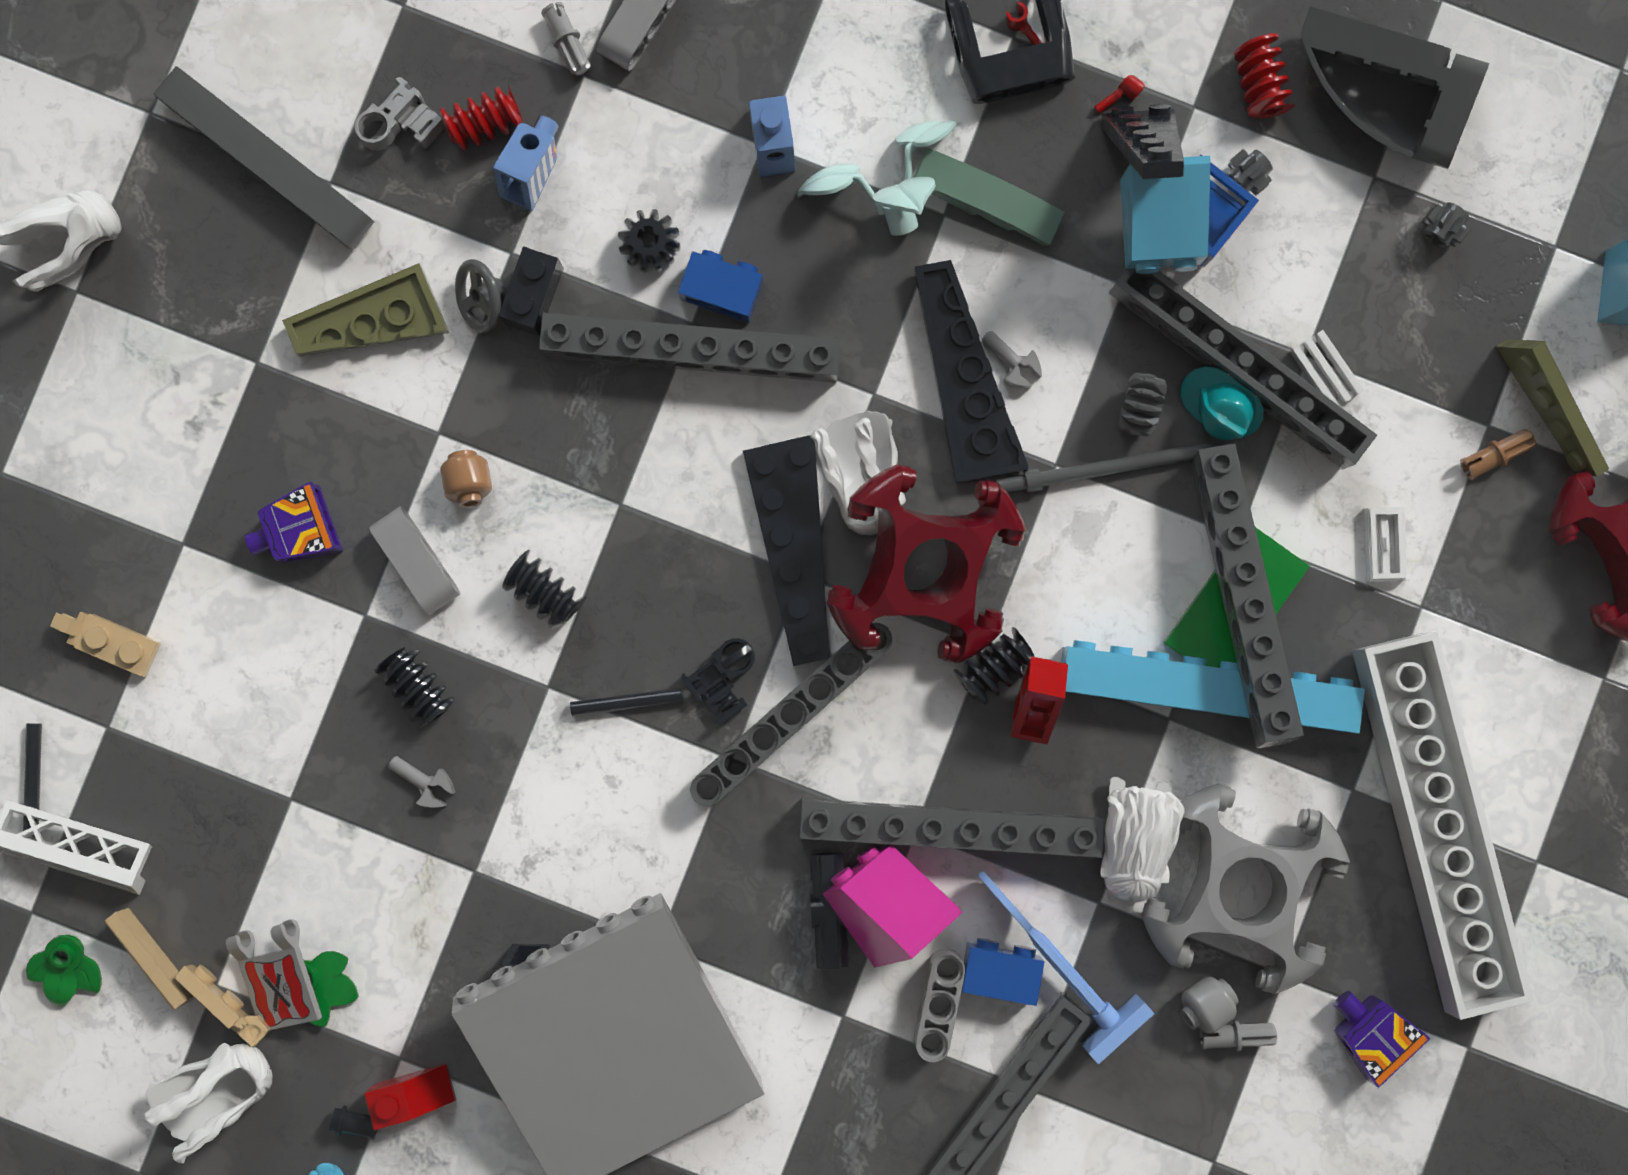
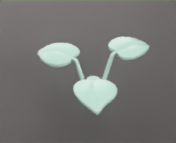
(897, 201)

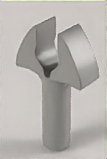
(1012, 360)
(423, 781)

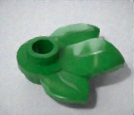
(61, 975)
(330, 984)

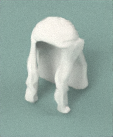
(85, 217)
(852, 454)
(1139, 839)
(208, 1095)

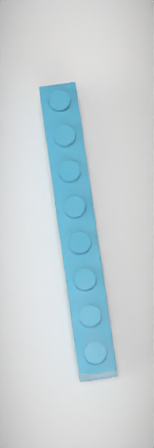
(1201, 687)

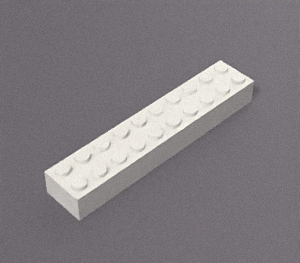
(1442, 826)

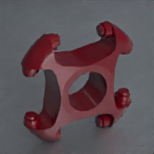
(1609, 533)
(954, 592)

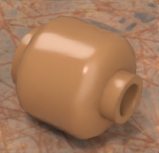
(466, 478)

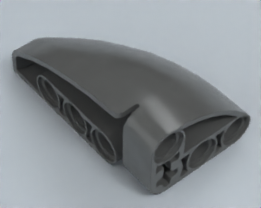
(1394, 84)

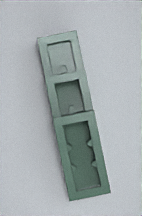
(990, 197)

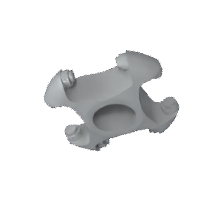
(1273, 924)

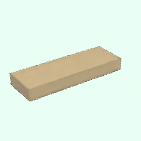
(148, 957)

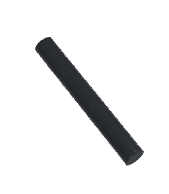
(626, 702)
(32, 769)

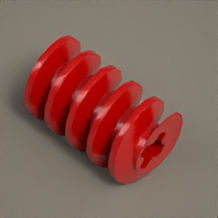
(1261, 77)
(482, 118)

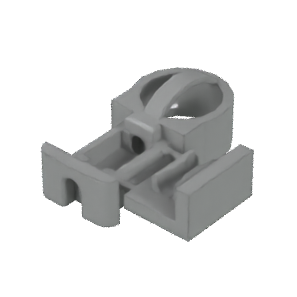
(403, 110)

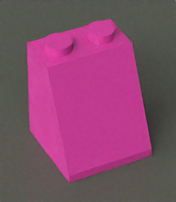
(889, 906)

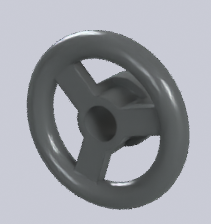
(484, 293)

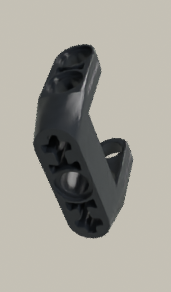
(1016, 70)

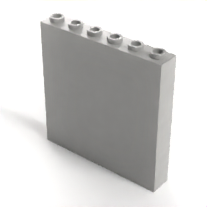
(608, 1043)

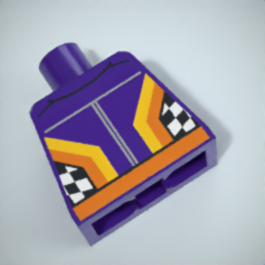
(296, 527)
(1376, 1036)

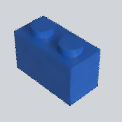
(721, 285)
(1002, 972)

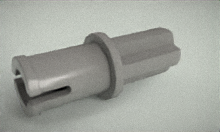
(566, 38)
(1240, 1036)

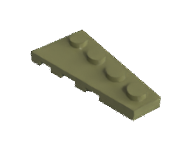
(374, 314)
(1551, 397)

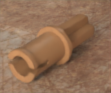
(1498, 453)

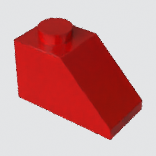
(409, 1096)

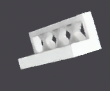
(73, 862)

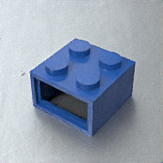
(1225, 211)

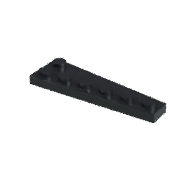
(1147, 139)
(972, 408)
(789, 517)

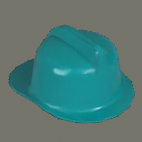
(1221, 403)

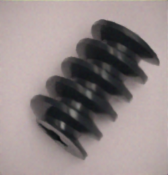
(541, 591)
(996, 667)
(414, 686)

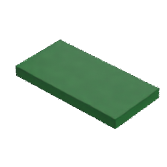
(1204, 625)

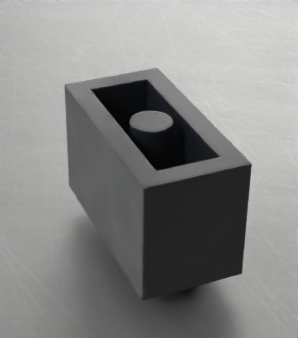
(531, 290)

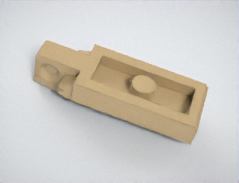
(108, 641)
(222, 1005)

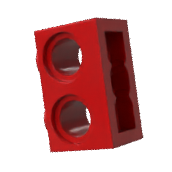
(1039, 700)

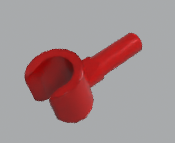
(1021, 24)
(1130, 87)

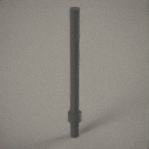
(1034, 480)

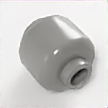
(1209, 1005)

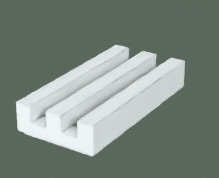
(1336, 360)
(1371, 544)

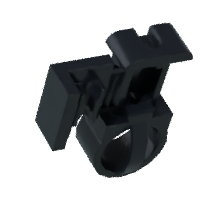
(713, 684)

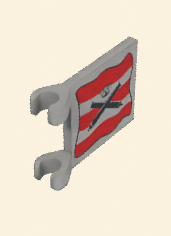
(277, 979)

